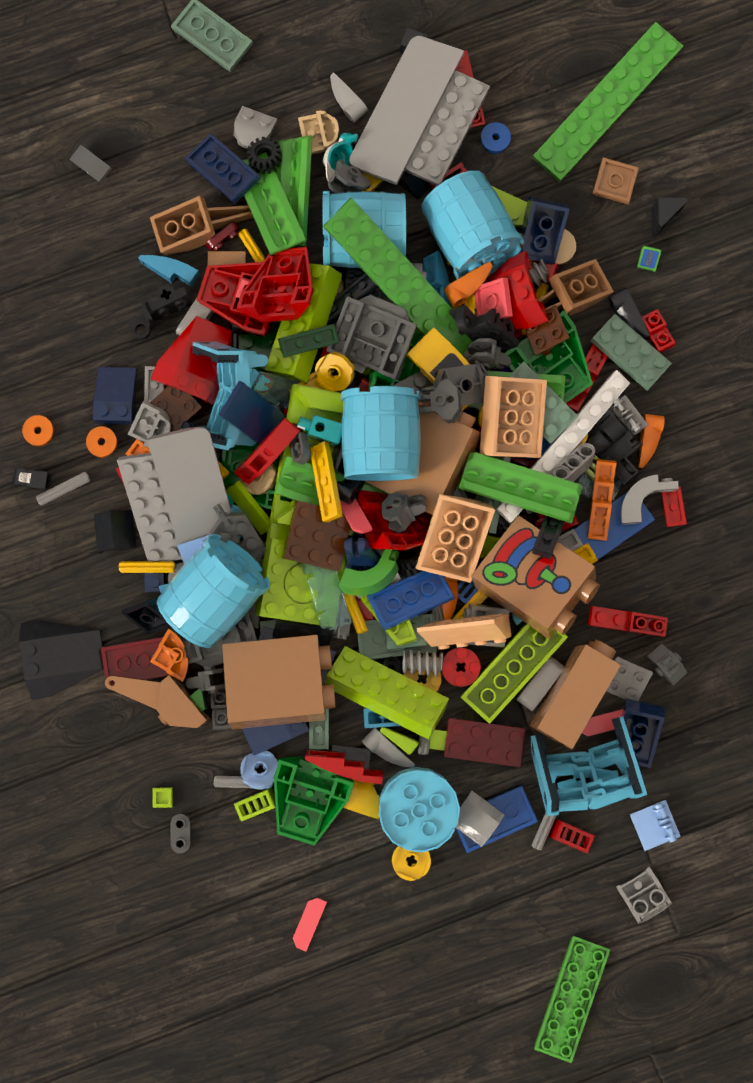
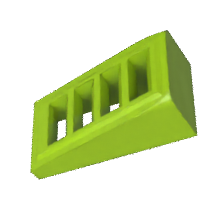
(404, 742)
(270, 795)

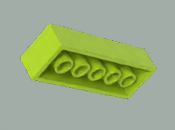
(298, 367)
(510, 671)
(387, 692)

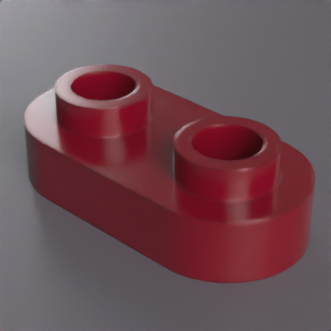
(228, 232)

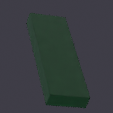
(308, 341)

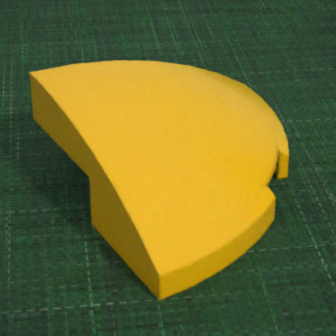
(364, 799)

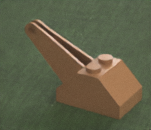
(191, 226)
(578, 288)
(166, 697)

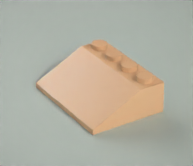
(513, 417)
(455, 537)
(466, 630)

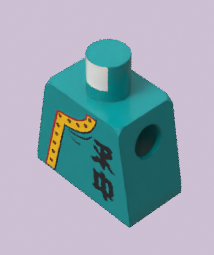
(330, 430)

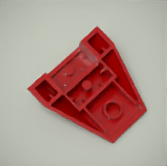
(279, 287)
(220, 290)
(526, 308)
(188, 371)
(381, 536)

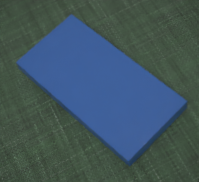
(616, 533)
(409, 598)
(516, 813)

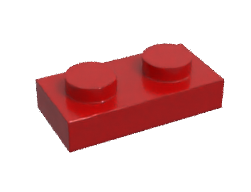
(673, 508)

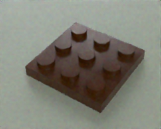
(313, 540)

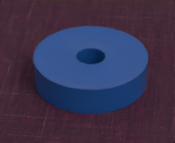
(495, 146)

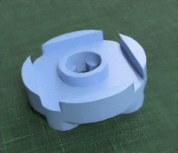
(251, 777)

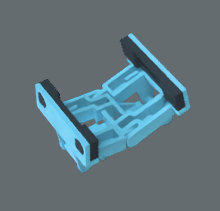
(232, 366)
(605, 785)

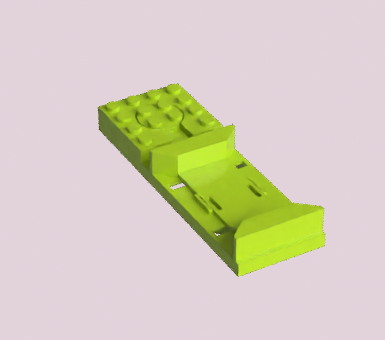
(289, 591)

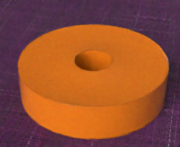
(30, 427)
(95, 436)

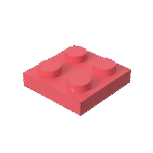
(494, 296)

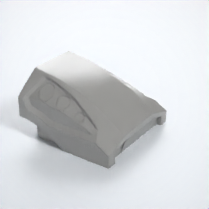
(478, 818)
(644, 896)

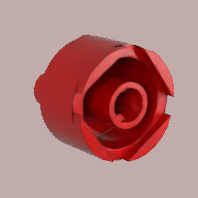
(472, 667)

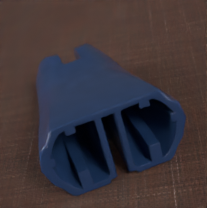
(360, 555)

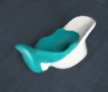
(339, 150)

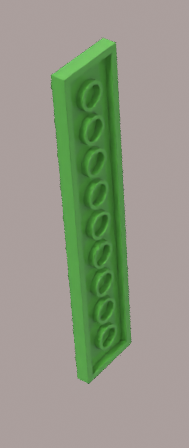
(607, 102)
(393, 272)

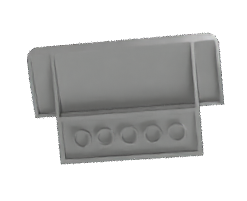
(420, 115)
(174, 491)

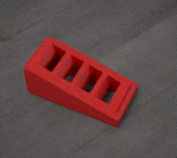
(560, 833)

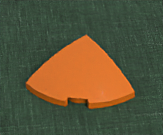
(171, 656)

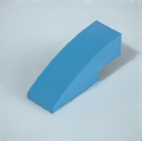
(170, 269)
(436, 274)

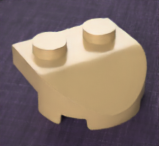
(322, 128)

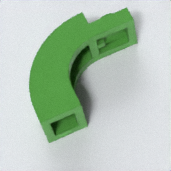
(372, 580)

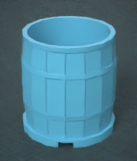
(385, 210)
(470, 223)
(381, 434)
(212, 592)
(418, 809)

